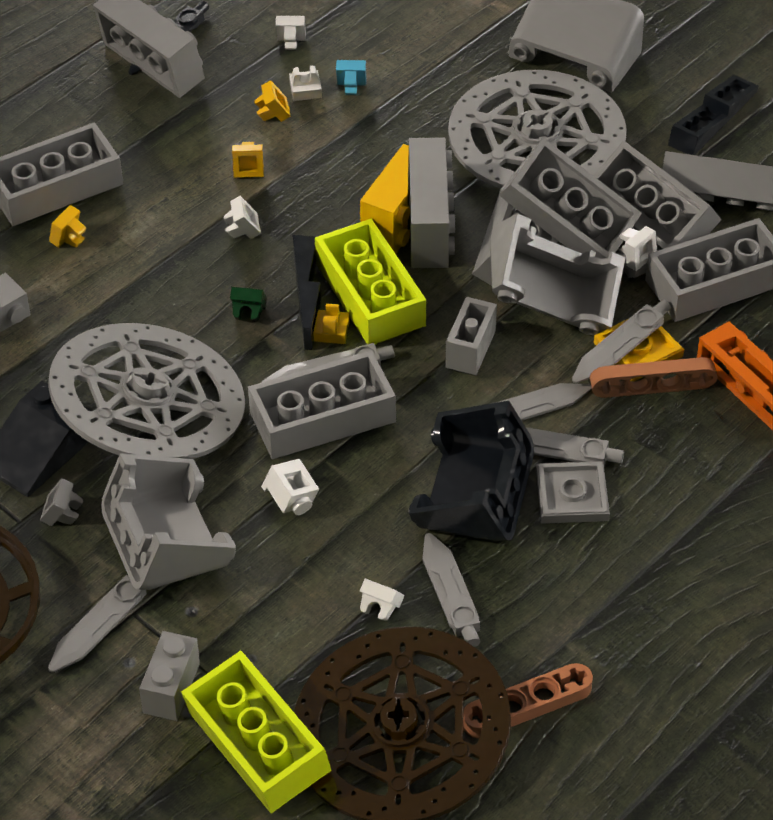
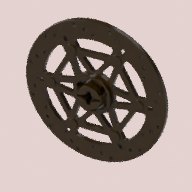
(412, 734)

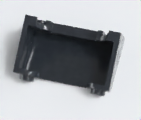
(479, 474)

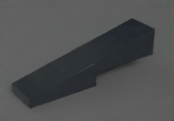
(718, 108)
(308, 291)

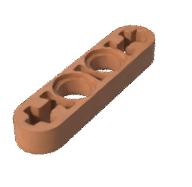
(606, 379)
(533, 706)

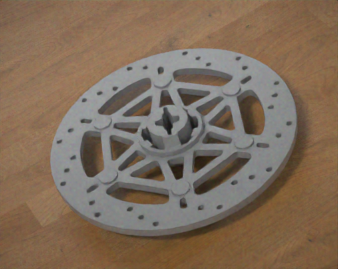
(534, 123)
(146, 391)

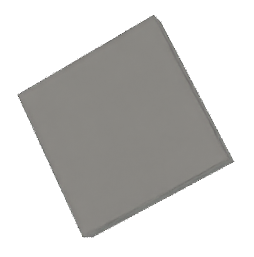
(572, 492)

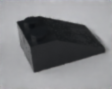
(35, 442)

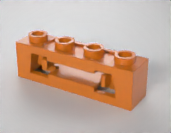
(749, 368)

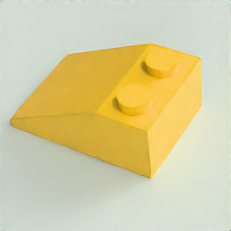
(389, 200)

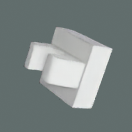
(290, 30)
(305, 84)
(242, 219)
(638, 246)
(379, 594)

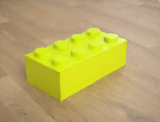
(370, 282)
(256, 731)

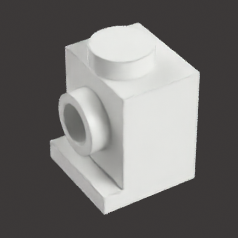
(291, 486)

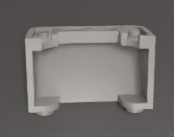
(589, 32)
(553, 277)
(157, 521)

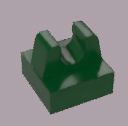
(248, 299)

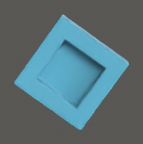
(350, 74)

